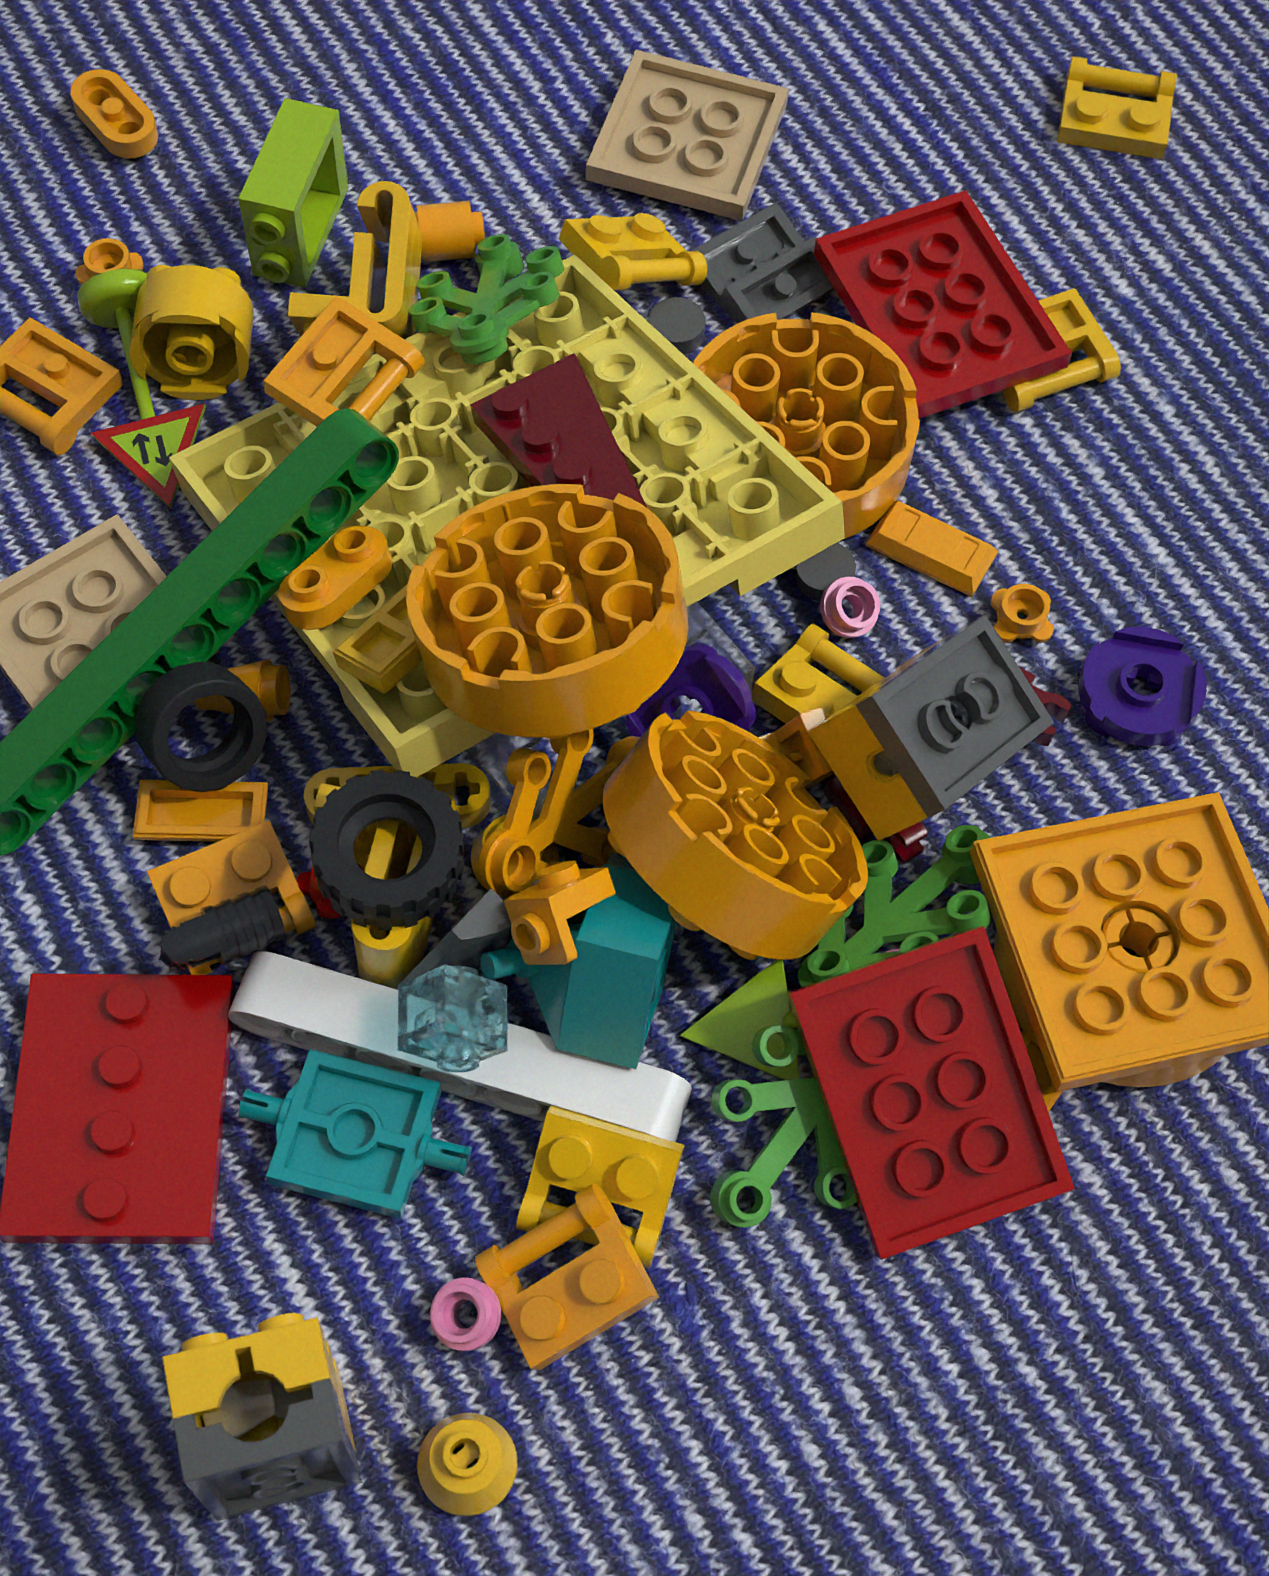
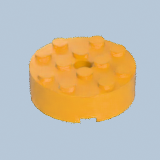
(828, 399)
(549, 611)
(732, 837)

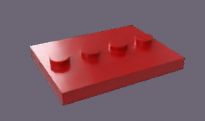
(943, 301)
(930, 1092)
(118, 1110)

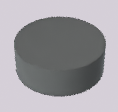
(679, 322)
(822, 569)

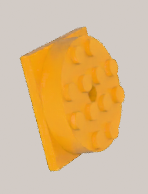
(1142, 880)

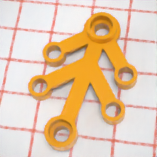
(512, 853)

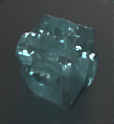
(452, 1018)

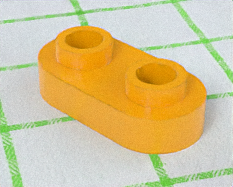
(114, 113)
(335, 577)

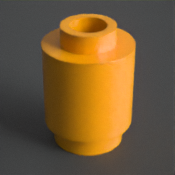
(449, 230)

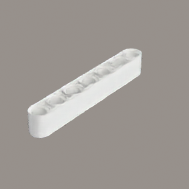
(360, 1022)

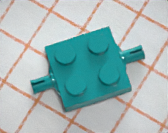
(354, 1133)

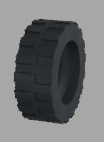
(377, 799)

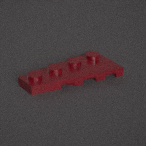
(556, 432)

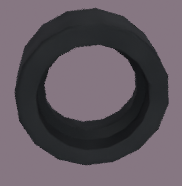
(227, 760)

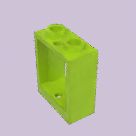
(294, 192)

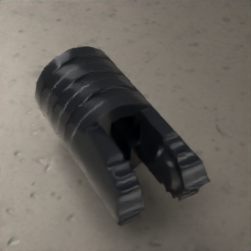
(225, 931)

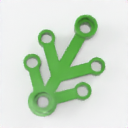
(484, 331)
(901, 919)
(806, 1115)

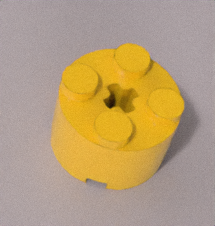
(192, 330)

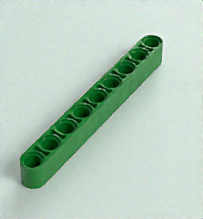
(188, 616)

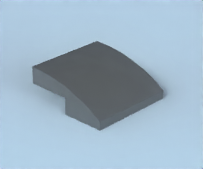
(763, 268)
(480, 931)

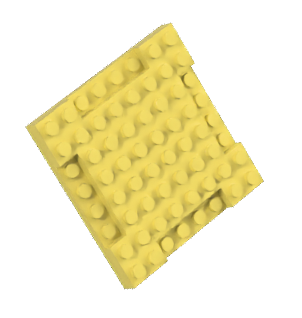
(699, 460)

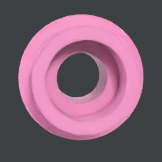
(864, 603)
(445, 1314)

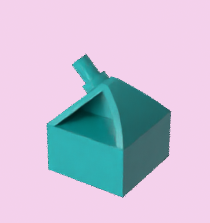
(612, 989)

